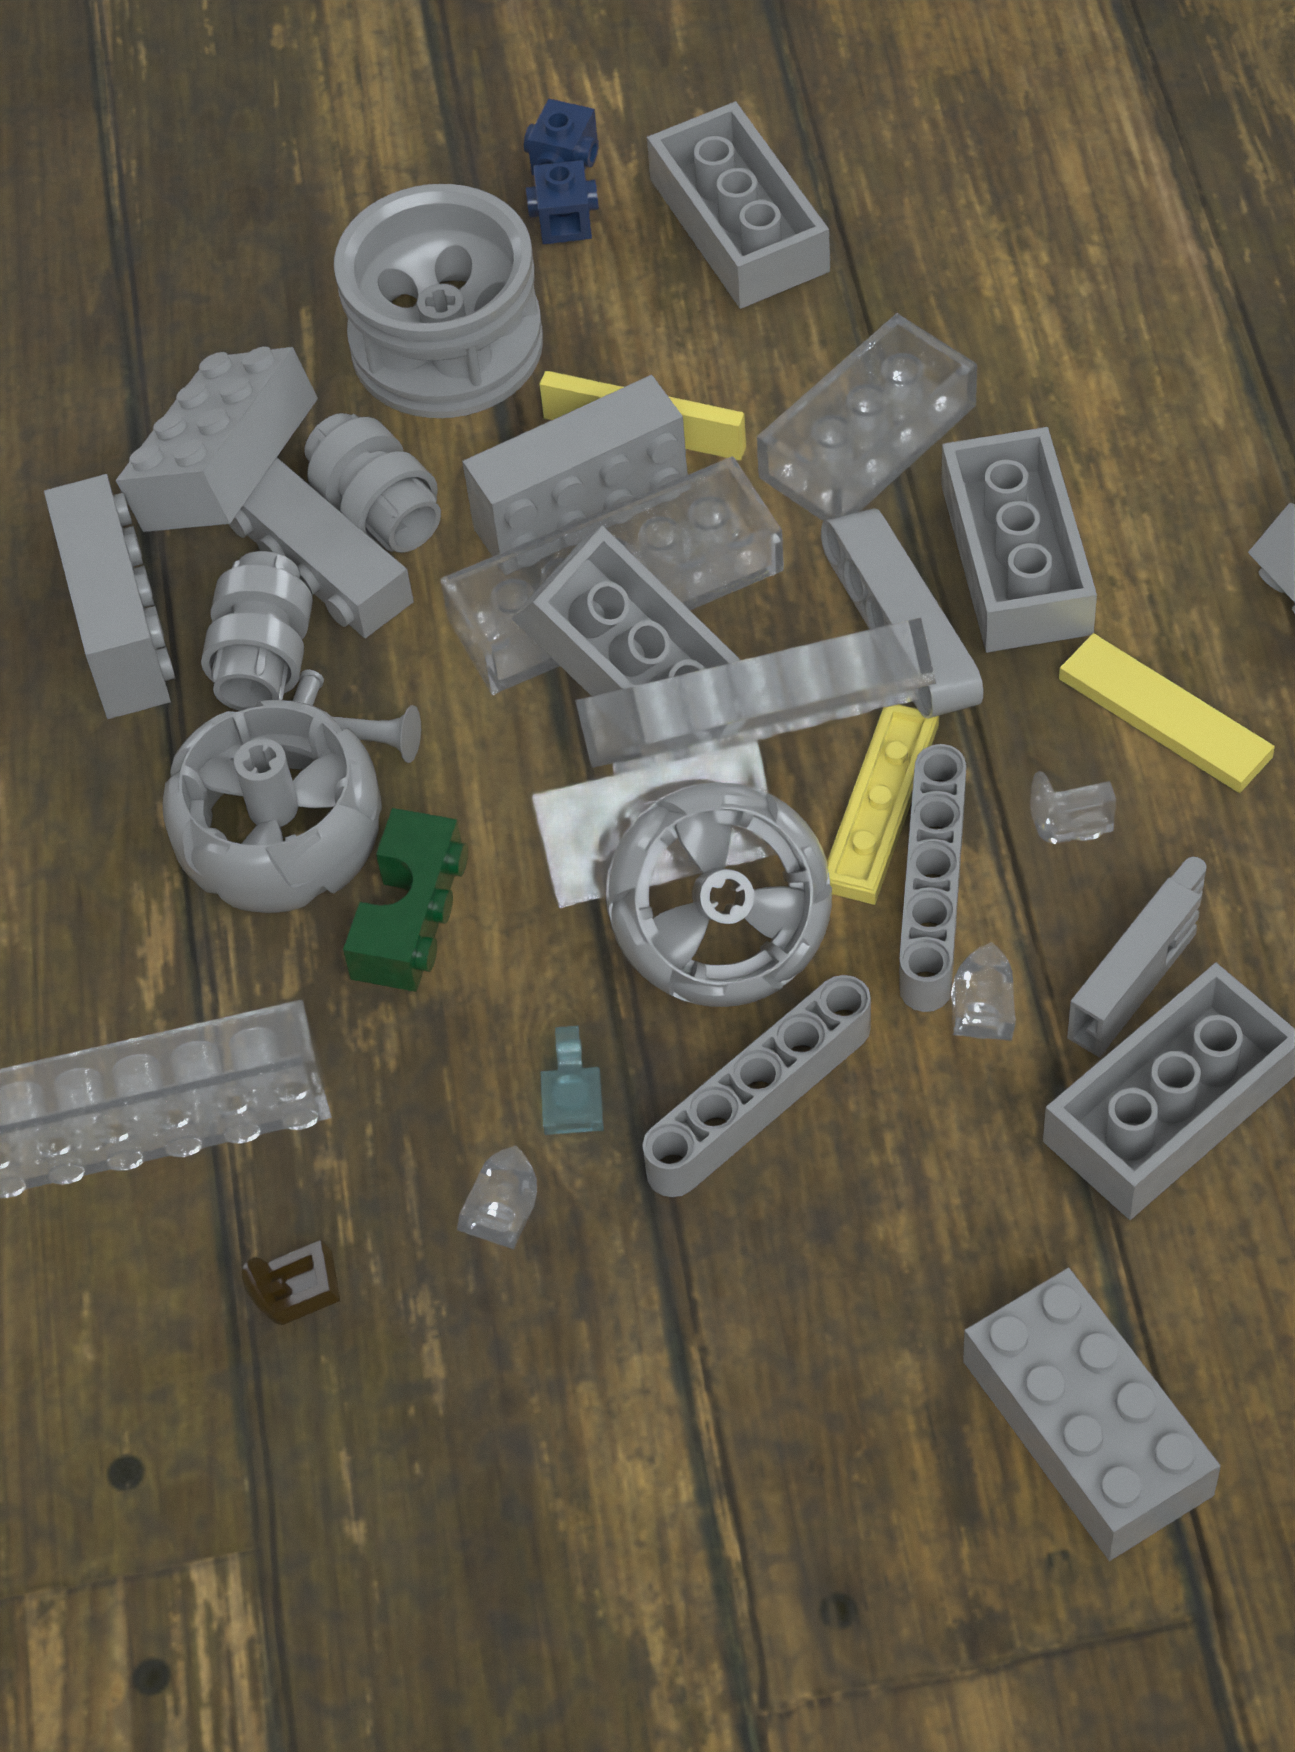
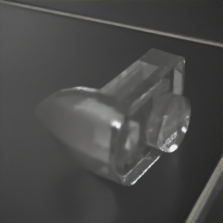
(1072, 813)
(984, 996)
(500, 1198)

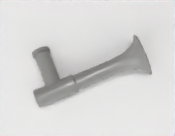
(400, 732)

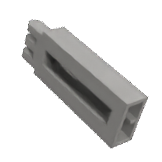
(1138, 960)

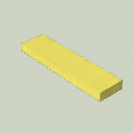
(705, 426)
(1166, 713)
(879, 804)

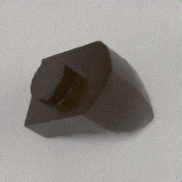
(292, 1283)

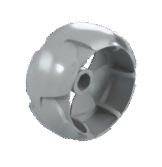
(251, 758)
(790, 915)

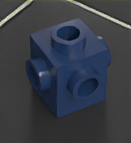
(562, 135)
(562, 201)

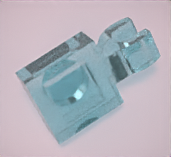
(572, 1092)

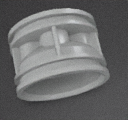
(454, 345)

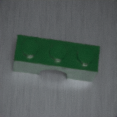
(398, 940)

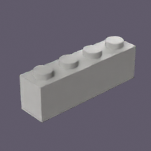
(334, 557)

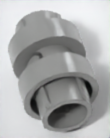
(373, 481)
(257, 630)

